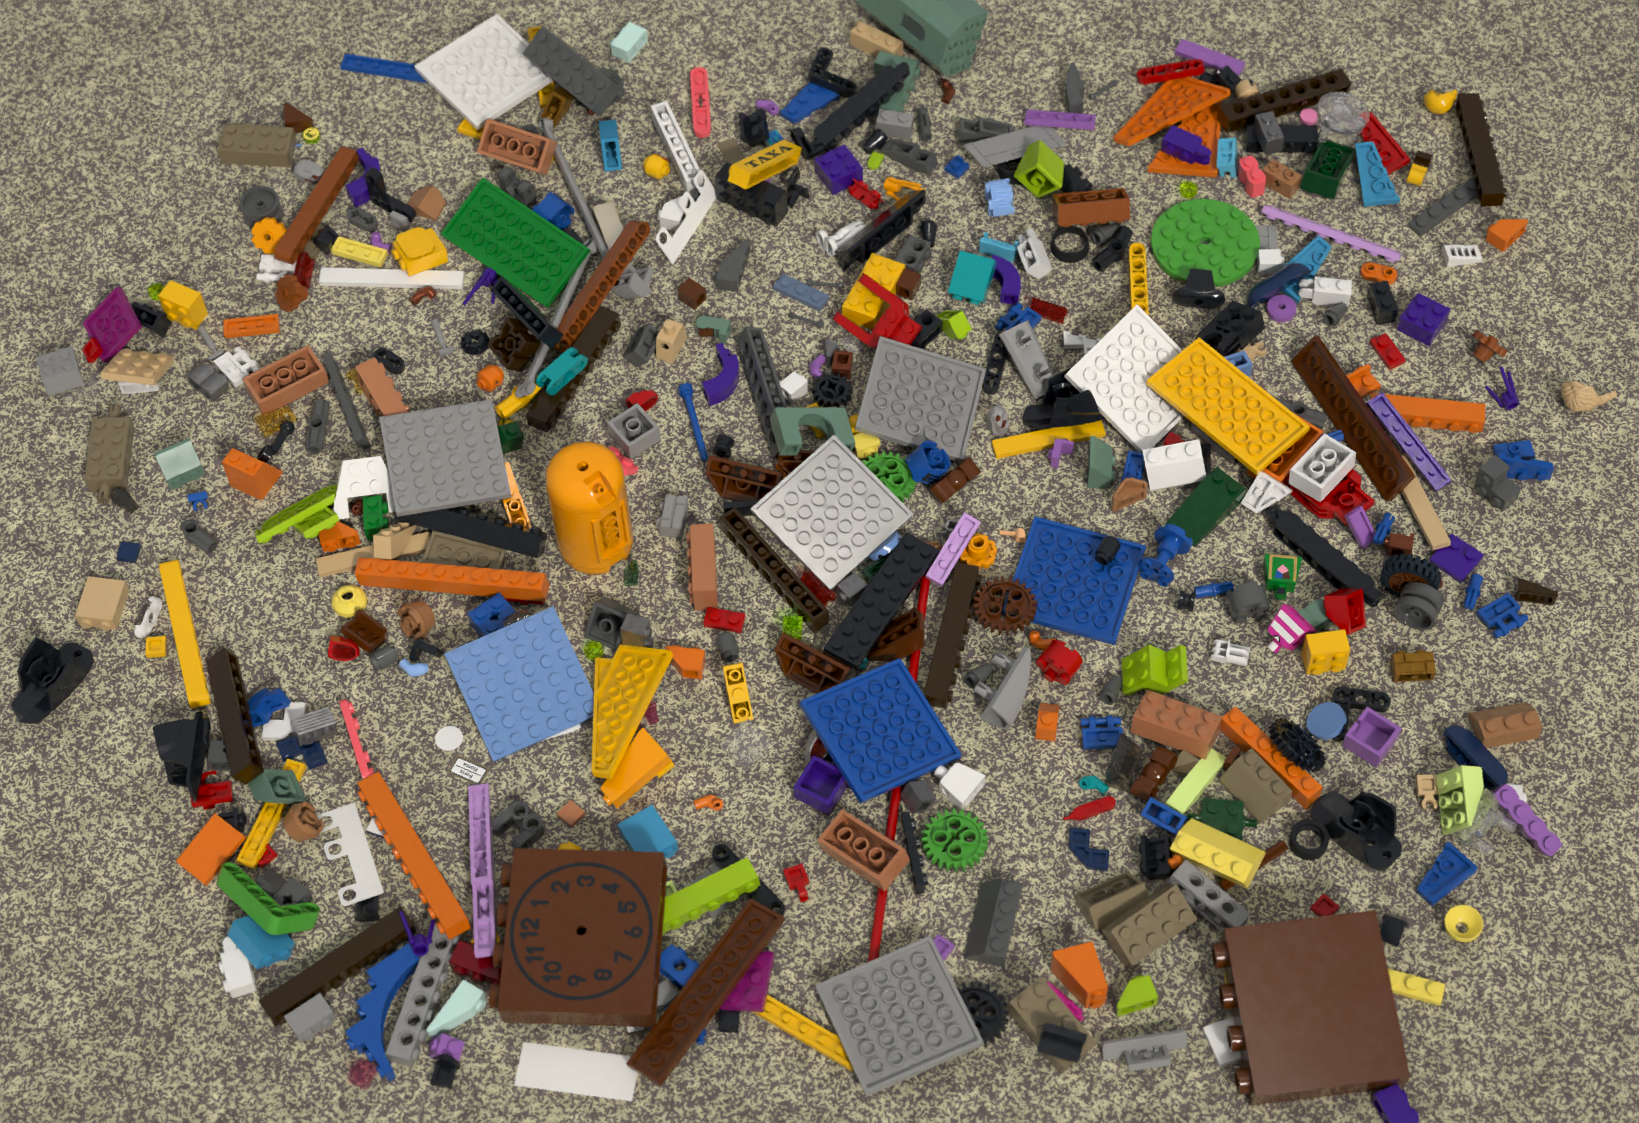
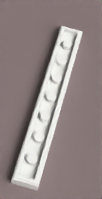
(390, 278)

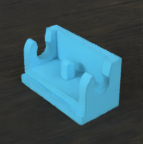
(1227, 156)
(994, 247)

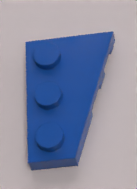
(807, 101)
(1528, 469)
(1447, 873)

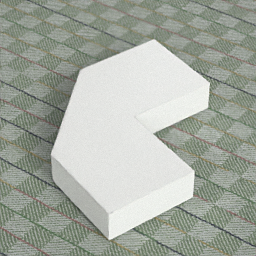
(280, 729)

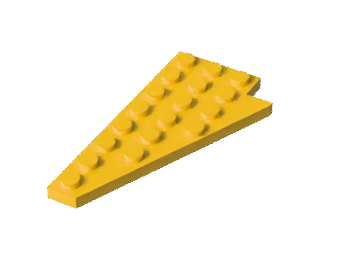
(620, 700)

